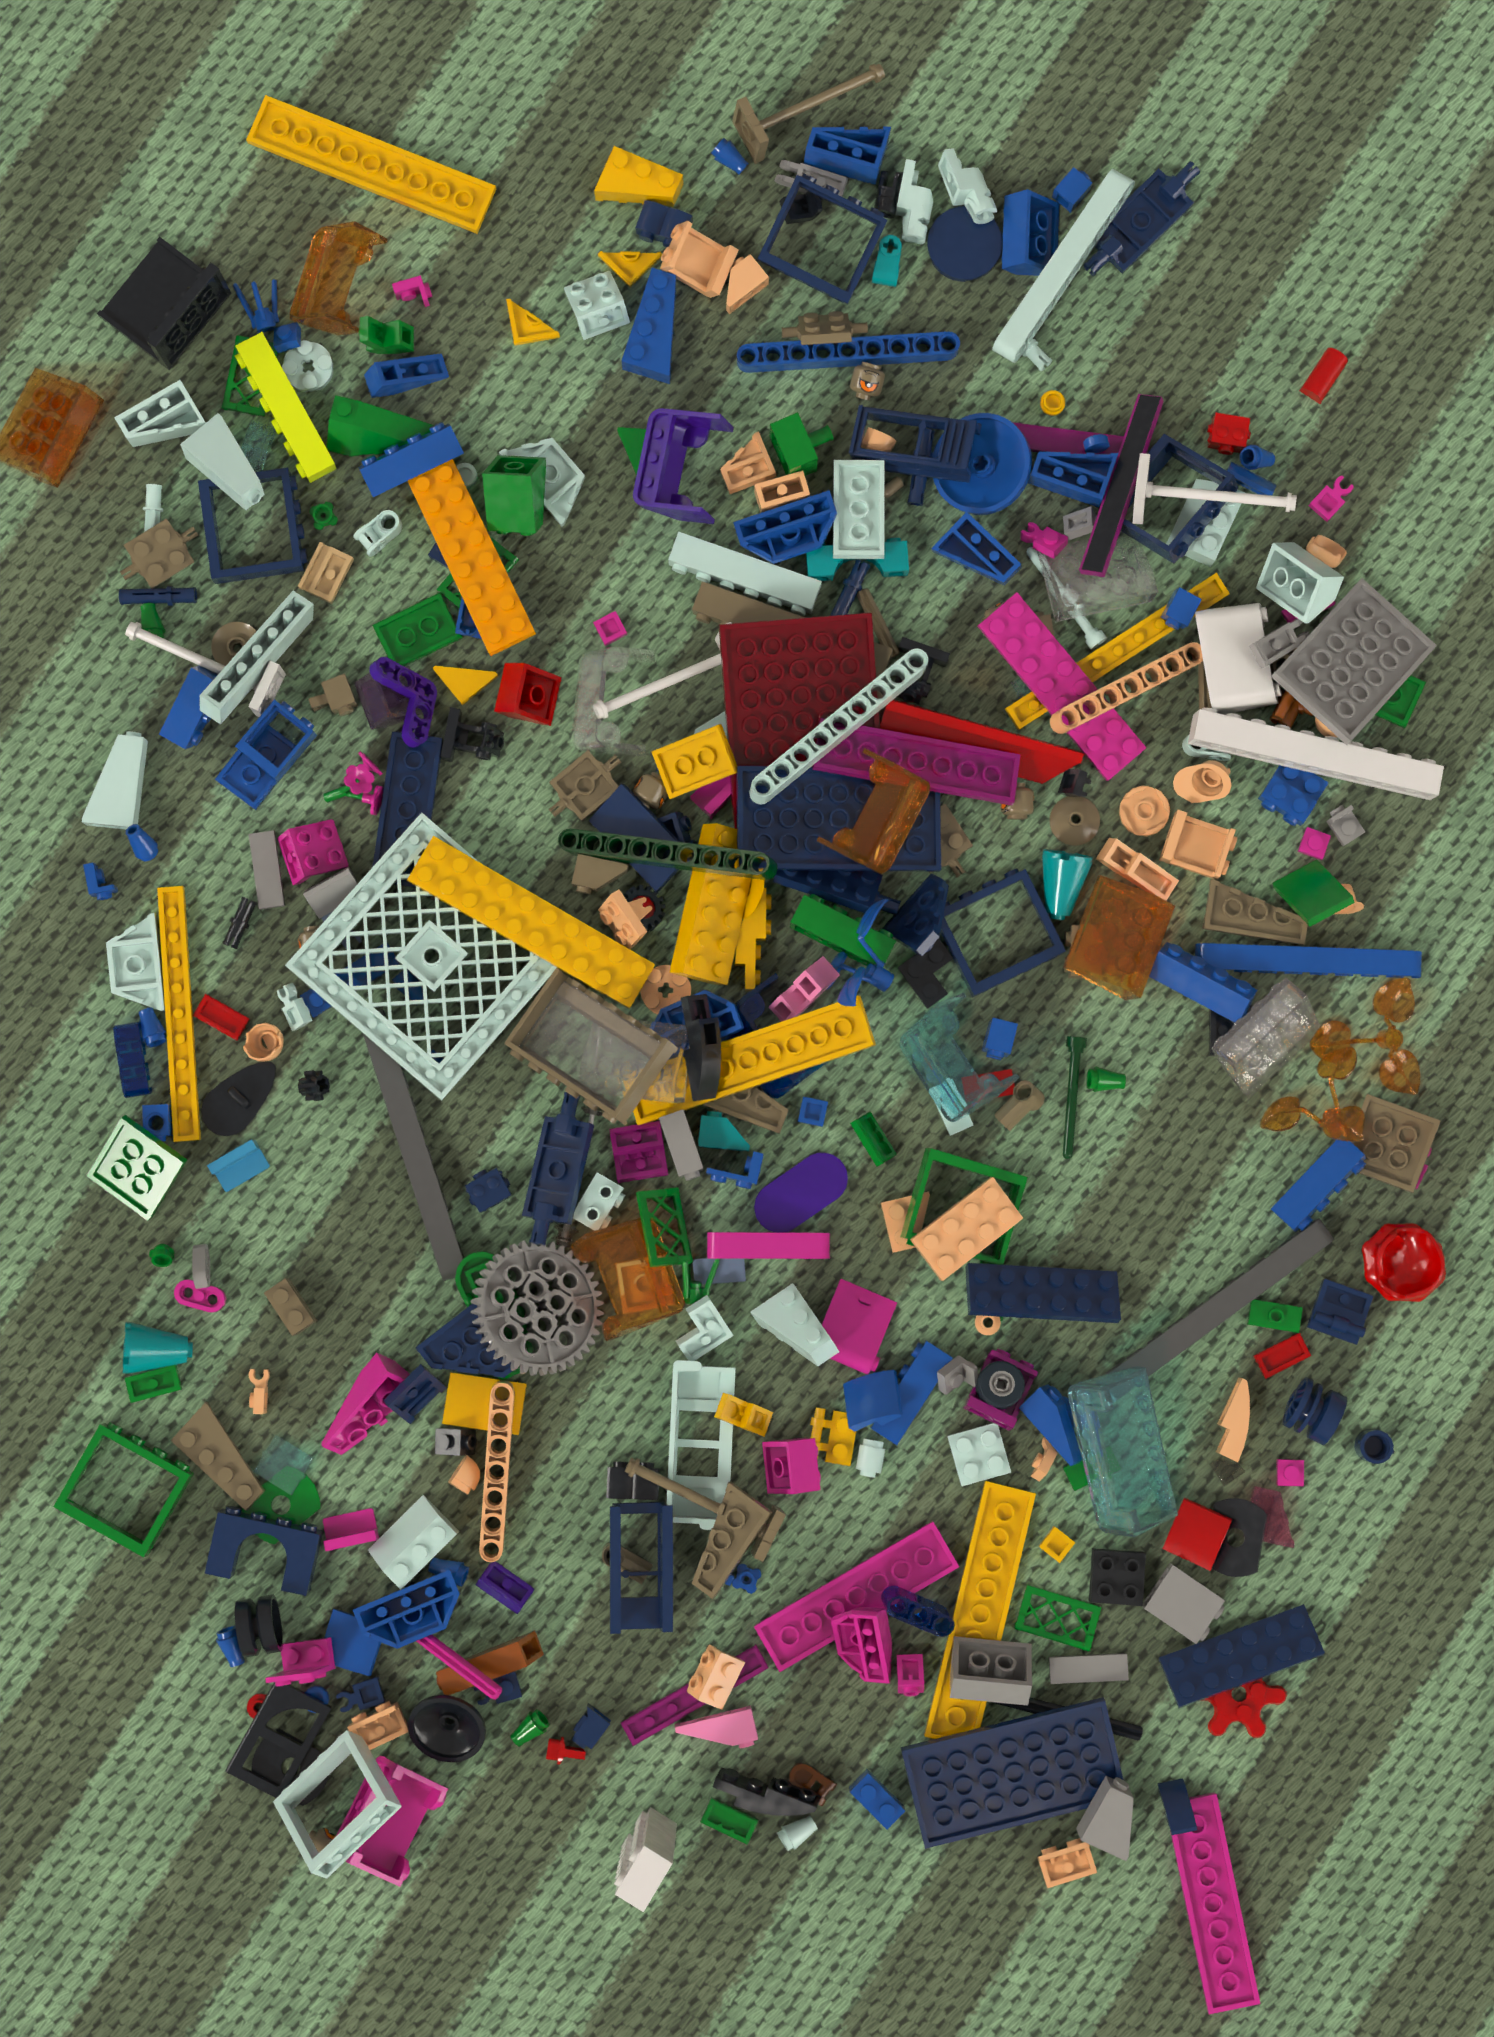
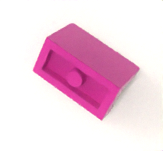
(712, 796)
(350, 1529)

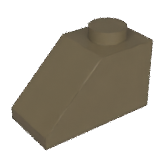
(595, 873)

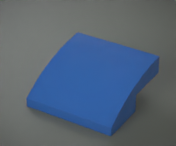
(1251, 480)
(872, 1399)
(350, 1647)

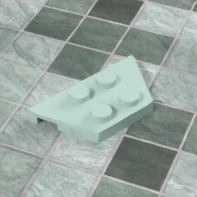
(562, 476)
(137, 965)

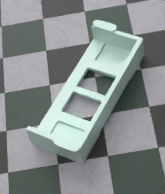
(699, 1389)

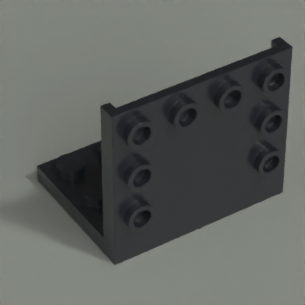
(166, 303)

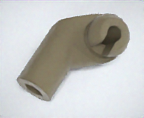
(892, 487)

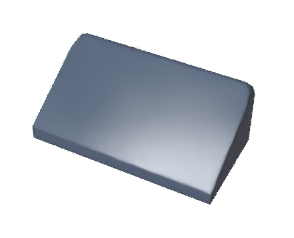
(728, 1270)

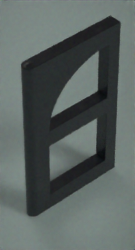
(277, 1700)

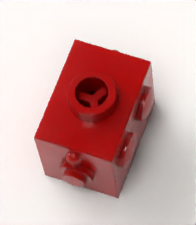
(1228, 433)

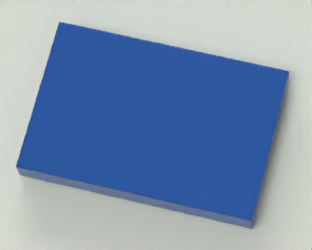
(249, 780)

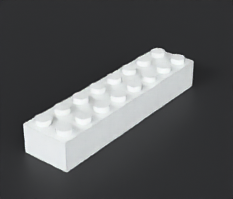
(645, 1858)

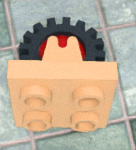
(632, 914)

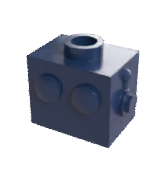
(488, 1189)

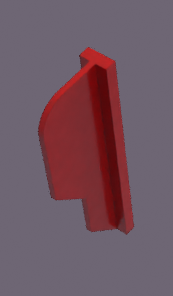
(1038, 758)

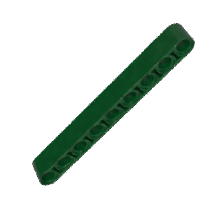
(678, 854)

